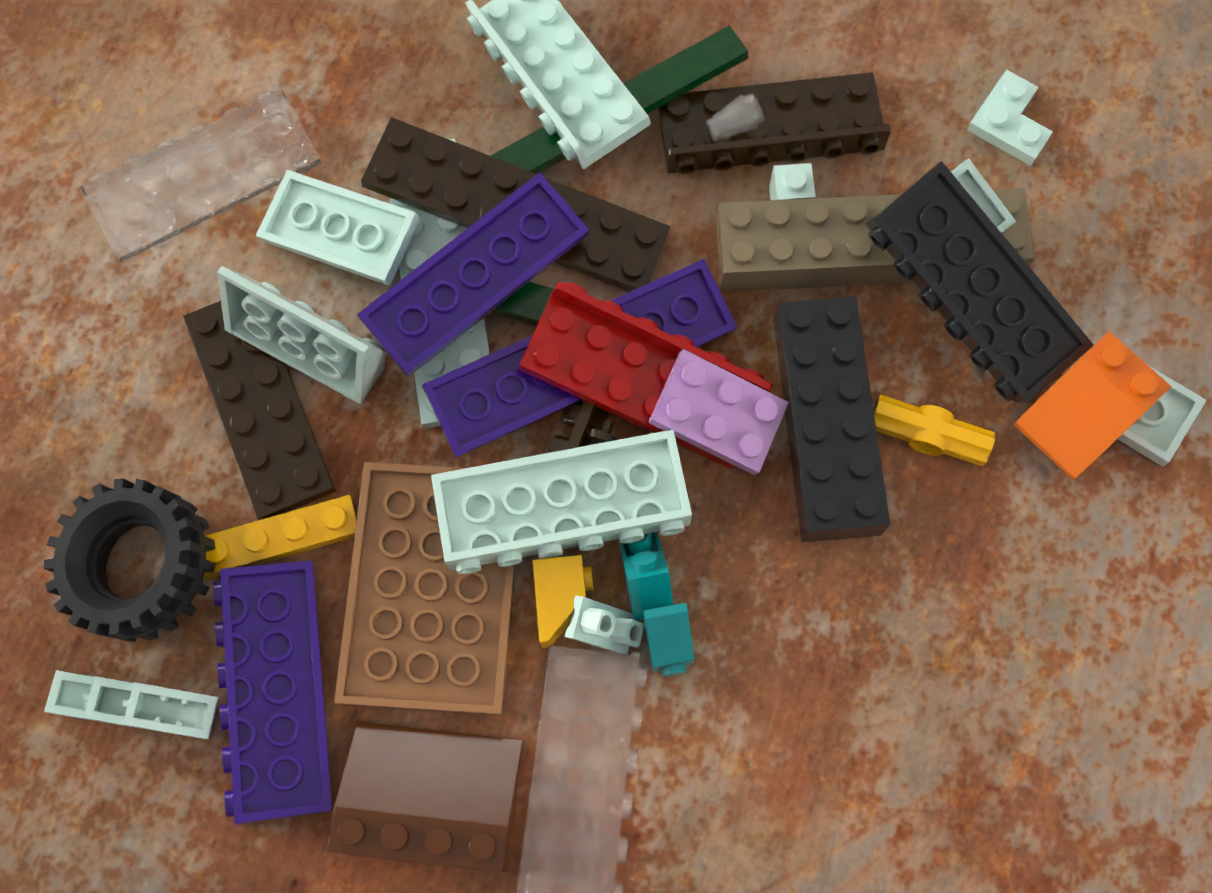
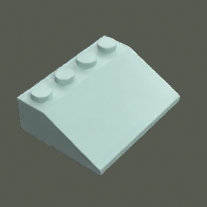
(299, 335)

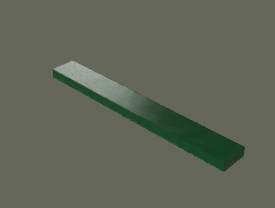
(650, 89)

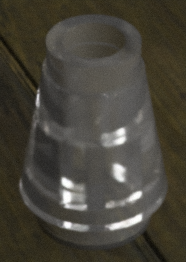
(736, 117)

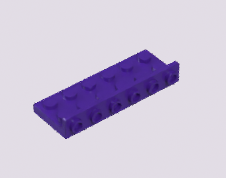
(272, 693)

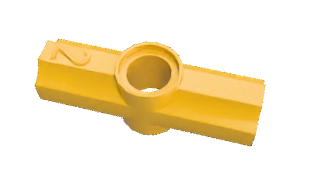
(933, 430)

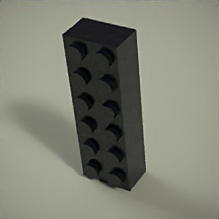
(830, 420)

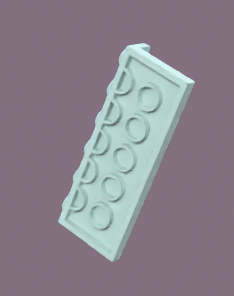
(560, 75)
(561, 501)

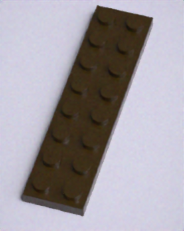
(468, 184)

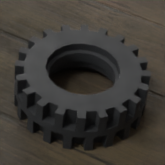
(85, 549)

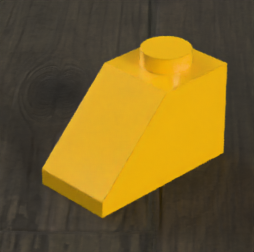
(556, 586)

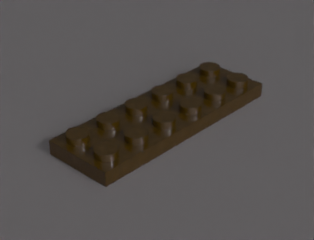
(260, 417)

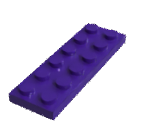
(473, 274)

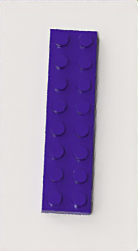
(497, 399)

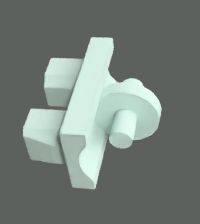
(604, 626)

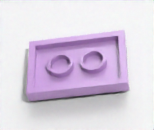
(718, 412)

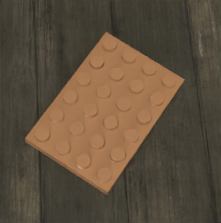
(410, 623)

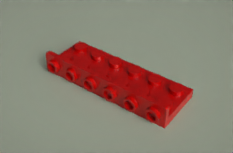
(612, 357)

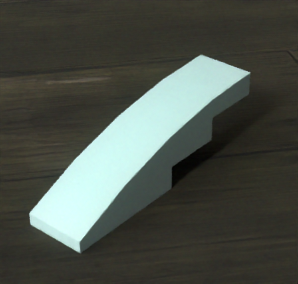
(132, 704)

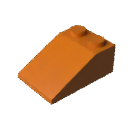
(1092, 405)

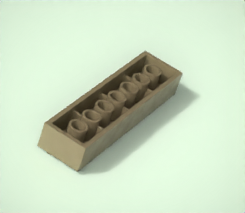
(822, 242)

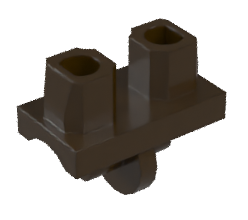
(589, 426)

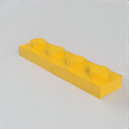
(283, 535)

